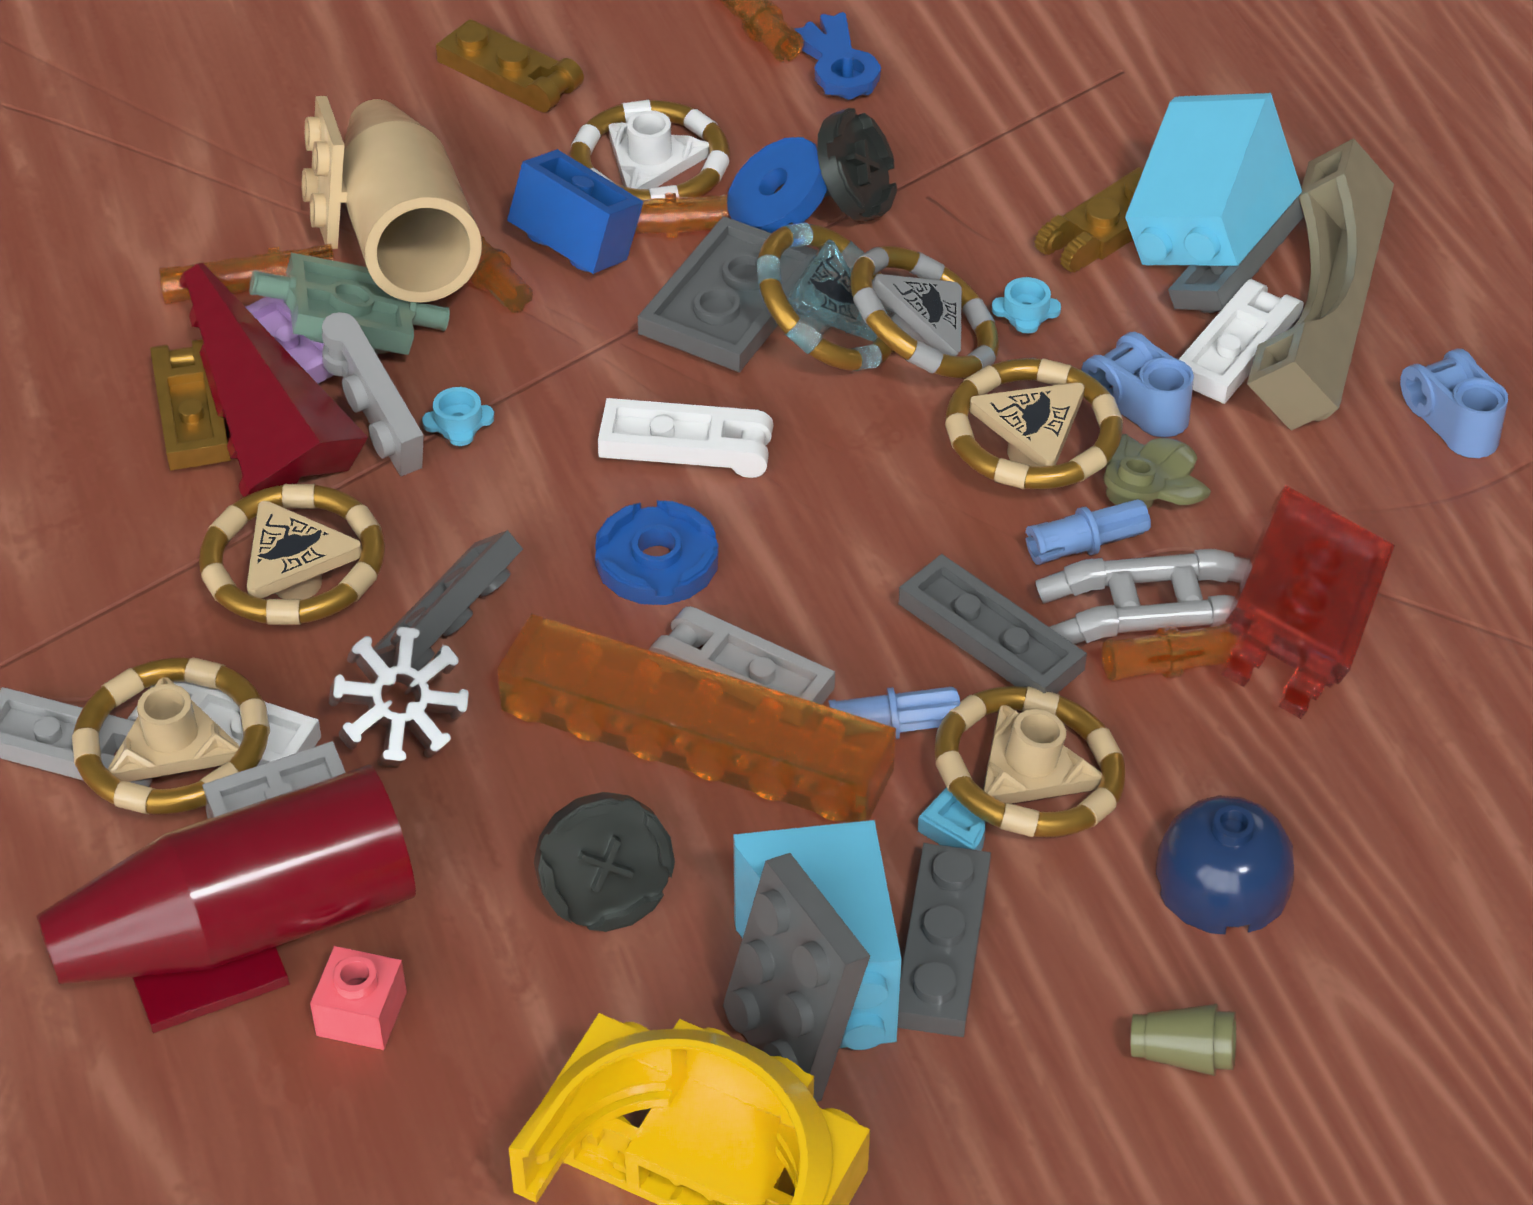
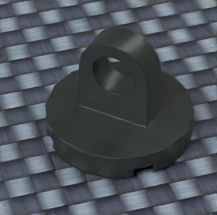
(856, 164)
(604, 861)

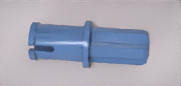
(1086, 531)
(903, 710)

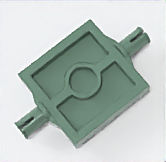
(324, 287)

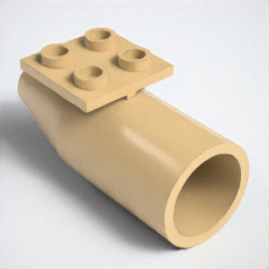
(398, 197)

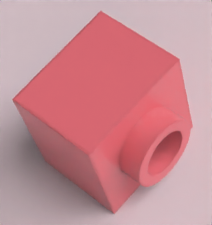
(358, 998)

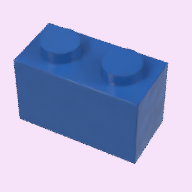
(574, 211)

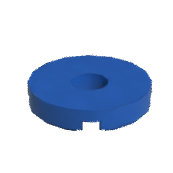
(785, 162)
(656, 578)

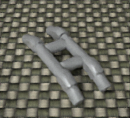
(1127, 613)

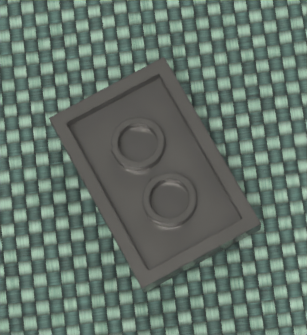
(715, 298)
(795, 972)

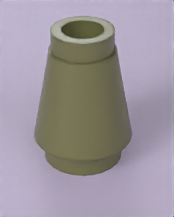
(1187, 1038)

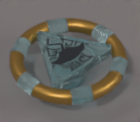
(819, 296)

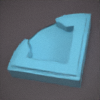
(952, 824)

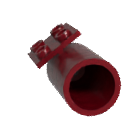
(213, 900)

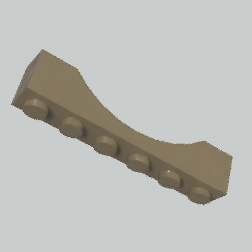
(1344, 213)

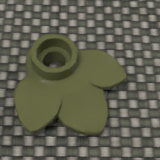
(1153, 472)

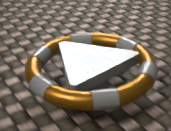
(925, 311)

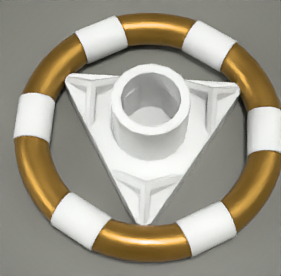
(650, 153)

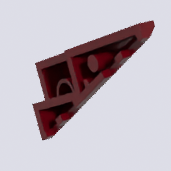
(273, 408)

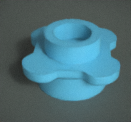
(1026, 304)
(458, 415)

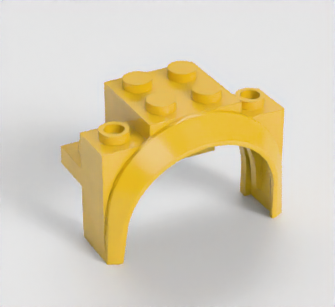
(718, 1130)

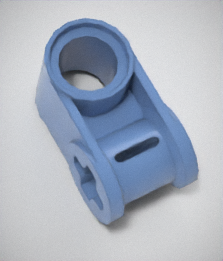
(1146, 384)
(1457, 402)

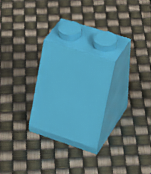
(1212, 181)
(850, 874)

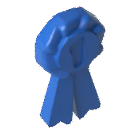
(839, 67)

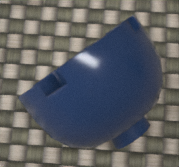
(1225, 865)

